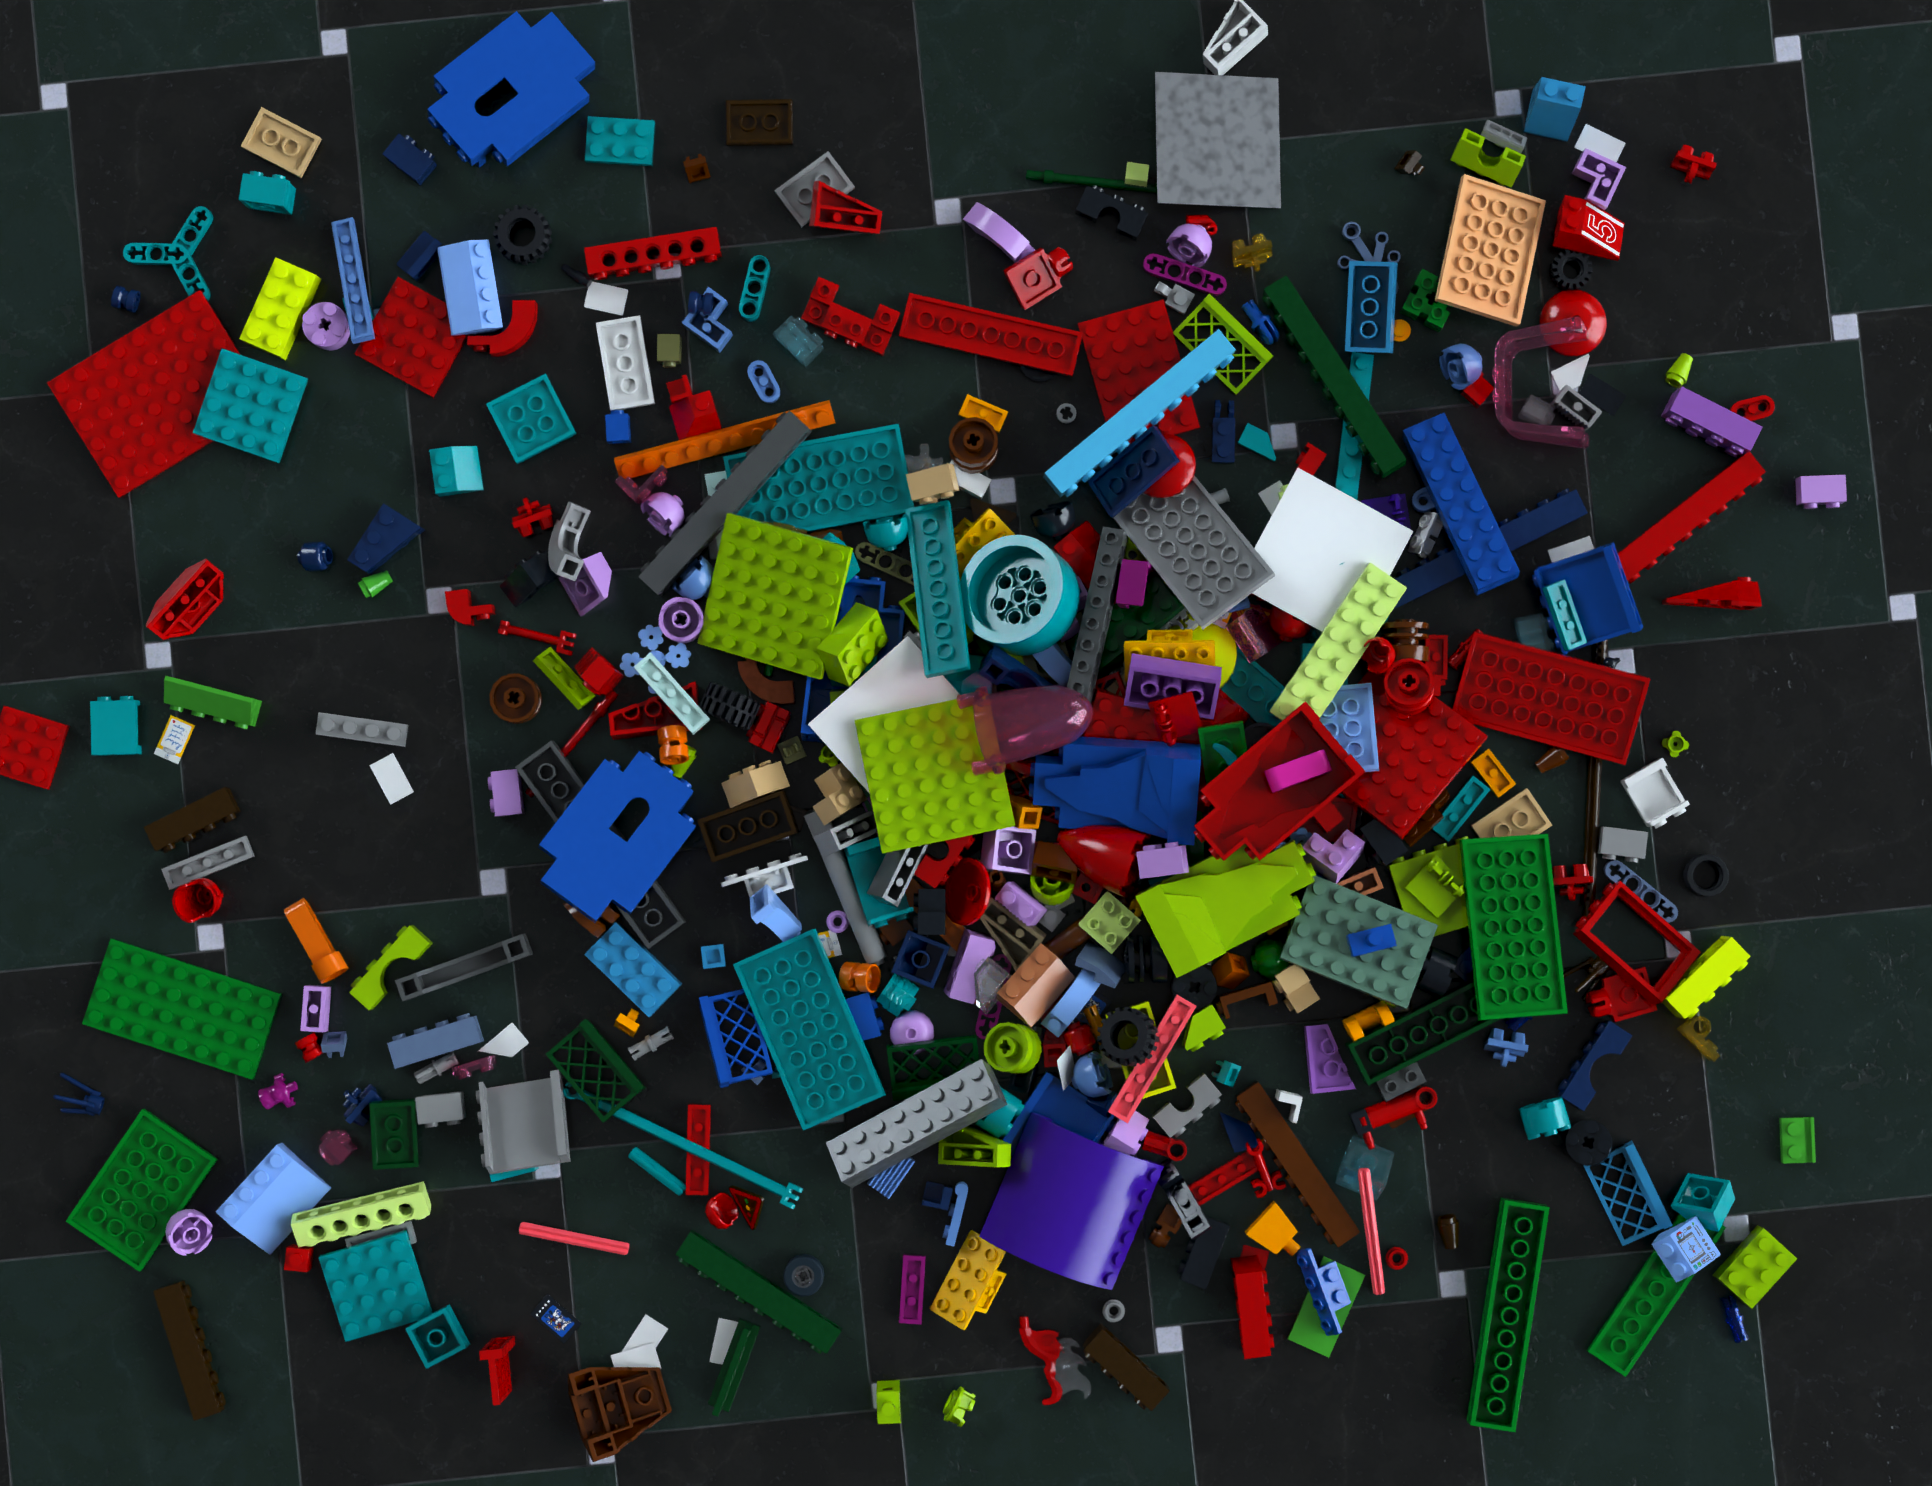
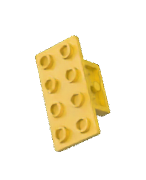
(973, 536)
(1171, 645)
(970, 1281)

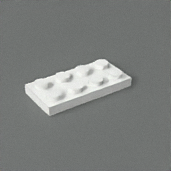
(625, 363)

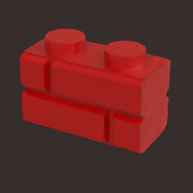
(769, 726)

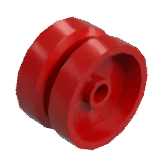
(1409, 699)

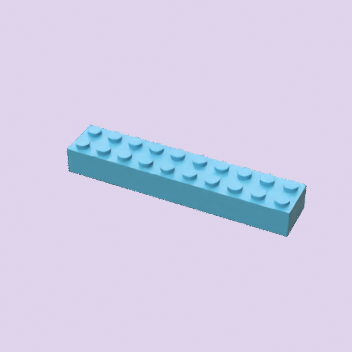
(1139, 413)

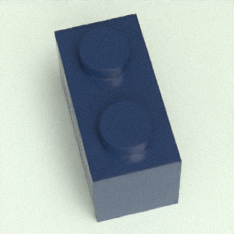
(409, 159)

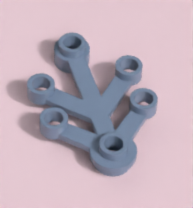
(1363, 250)

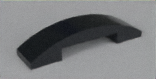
(1183, 1200)

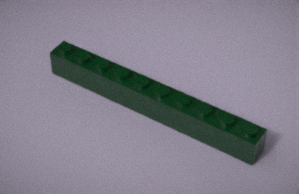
(1334, 377)

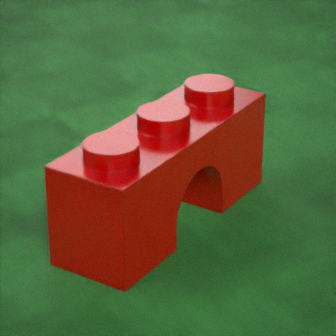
(935, 870)

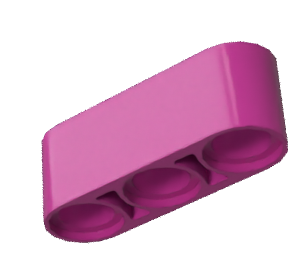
(1298, 771)

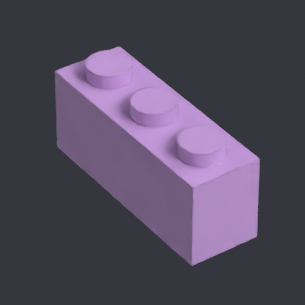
(971, 950)

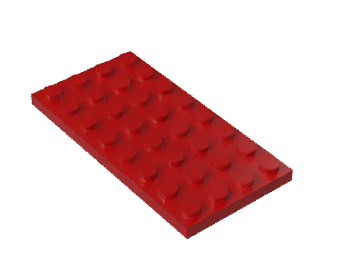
(1550, 697)

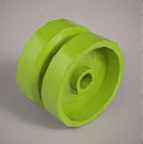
(1012, 1048)

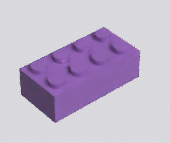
(1711, 422)
(1159, 678)

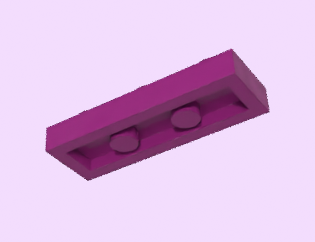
(912, 1289)

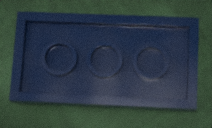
(1133, 471)

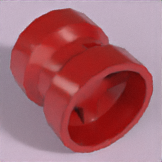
(309, 1047)

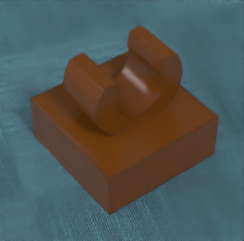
(696, 168)

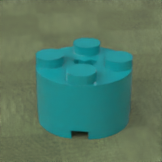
(1545, 1118)
(998, 1122)

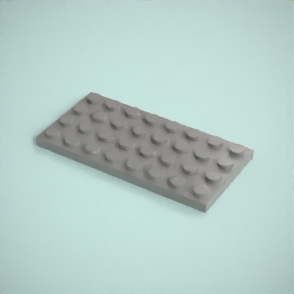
(1195, 550)

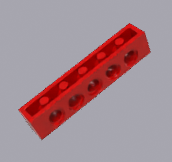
(597, 254)

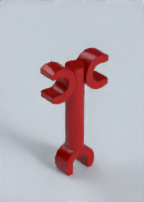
(1268, 1182)

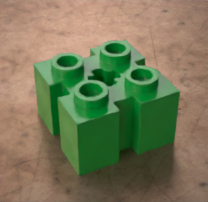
(1417, 304)

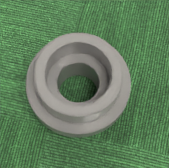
(1113, 1317)

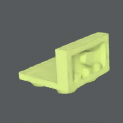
(1109, 922)

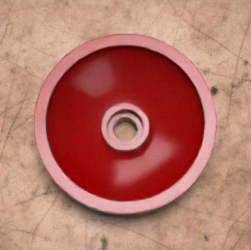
(1576, 304)
(1180, 475)
(967, 891)

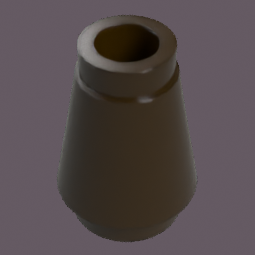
(1449, 1230)

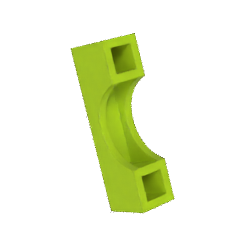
(371, 988)

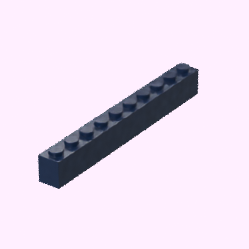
(1516, 533)

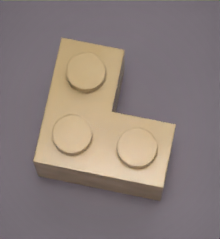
(932, 484)
(755, 783)
(840, 793)
(1295, 987)

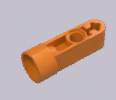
(326, 960)

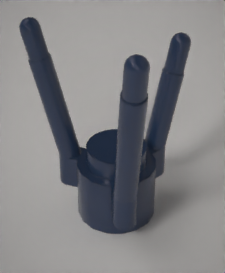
(92, 1104)

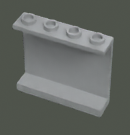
(523, 1124)

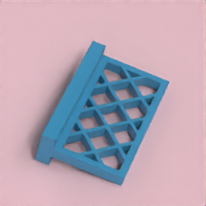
(1647, 1189)

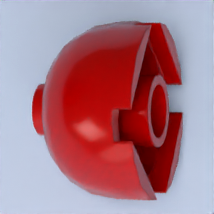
(1287, 625)

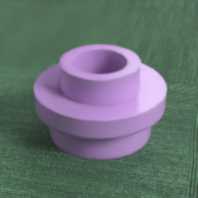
(837, 929)

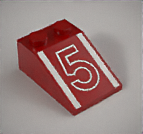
(1588, 229)

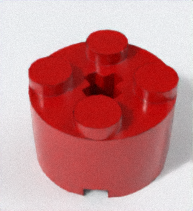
(1228, 710)

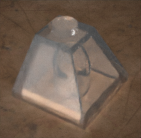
(988, 981)

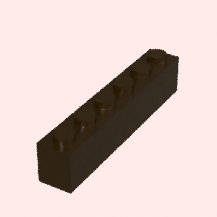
(189, 1350)

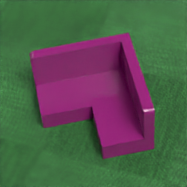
(1133, 582)

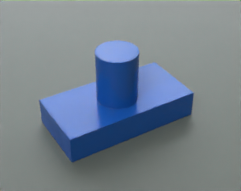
(1371, 940)

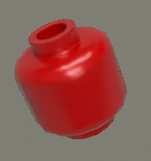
(1079, 1038)

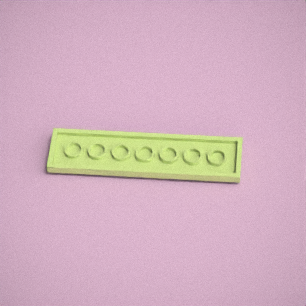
(1341, 643)

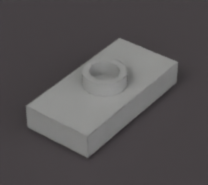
(1503, 136)

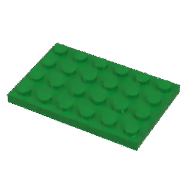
(140, 1189)

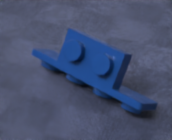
(1325, 1289)

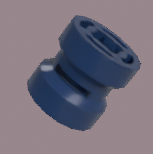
(125, 299)
(700, 303)

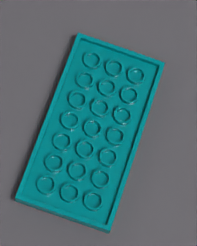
(834, 481)
(809, 1029)

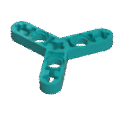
(179, 243)

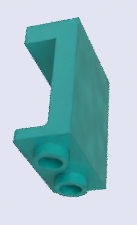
(114, 726)

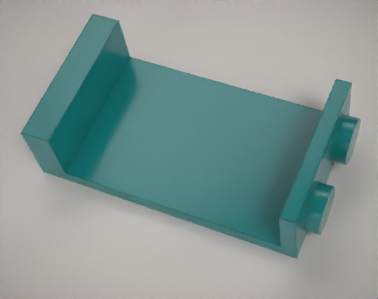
(864, 863)

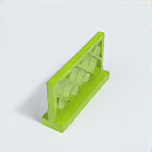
(1236, 329)

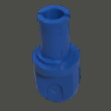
(1261, 323)

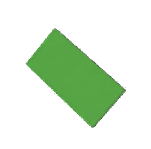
(1307, 1325)

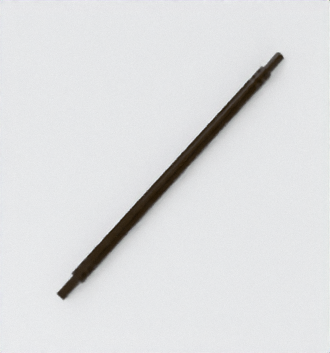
(1593, 806)

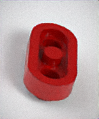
(1750, 407)

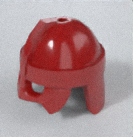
(197, 899)

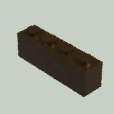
(192, 819)

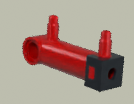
(1384, 1112)

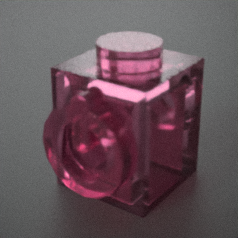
(336, 1147)

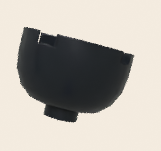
(1054, 520)

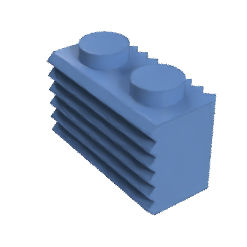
(889, 1180)

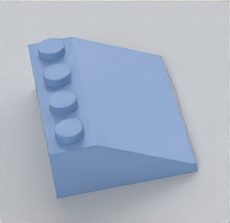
(270, 1195)

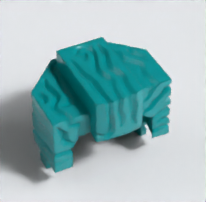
(898, 995)

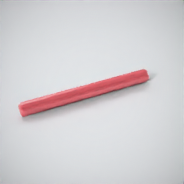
(1371, 1231)

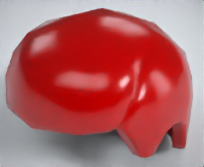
(1379, 655)
(721, 1211)

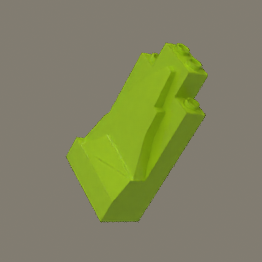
(1224, 903)

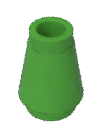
(374, 583)

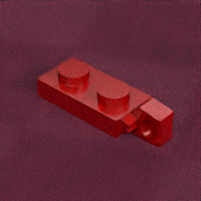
(1438, 660)

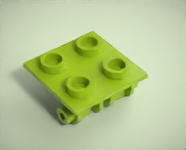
(1436, 886)

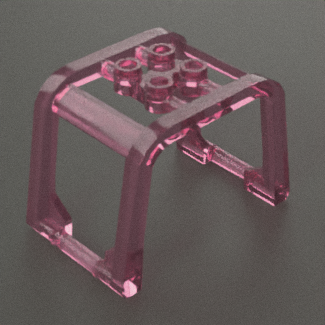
(1506, 348)

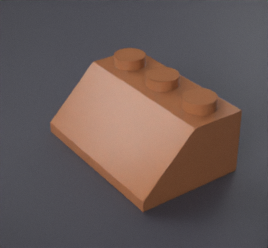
(1035, 985)

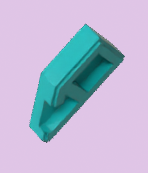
(1257, 441)

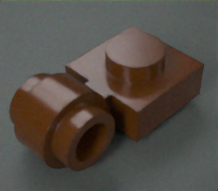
(1169, 1221)

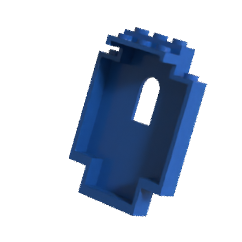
(538, 63)
(598, 865)

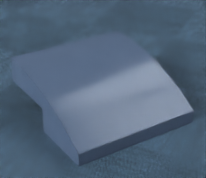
(1105, 965)

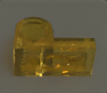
(1706, 1047)

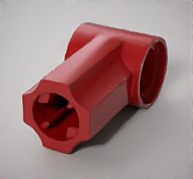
(1161, 1145)

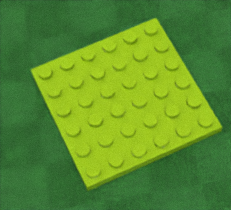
(774, 595)
(924, 777)

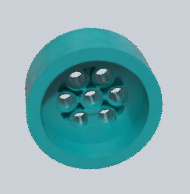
(985, 591)

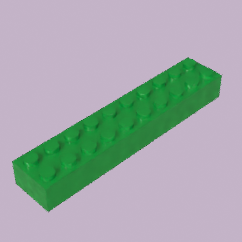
(1507, 1314)

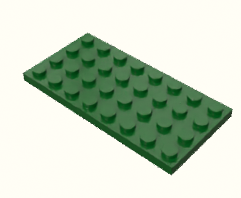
(1513, 927)
(182, 1008)

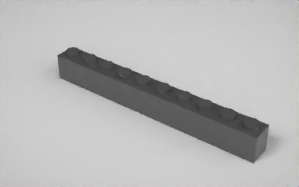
(729, 498)

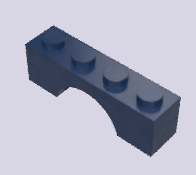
(1004, 669)
(1578, 1088)

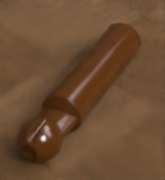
(1075, 936)

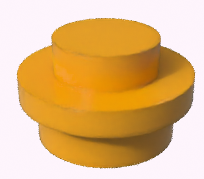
(1401, 330)

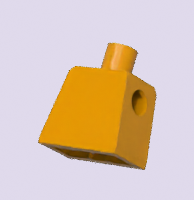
(1274, 1230)

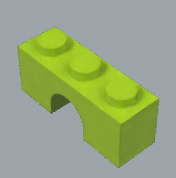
(1502, 169)

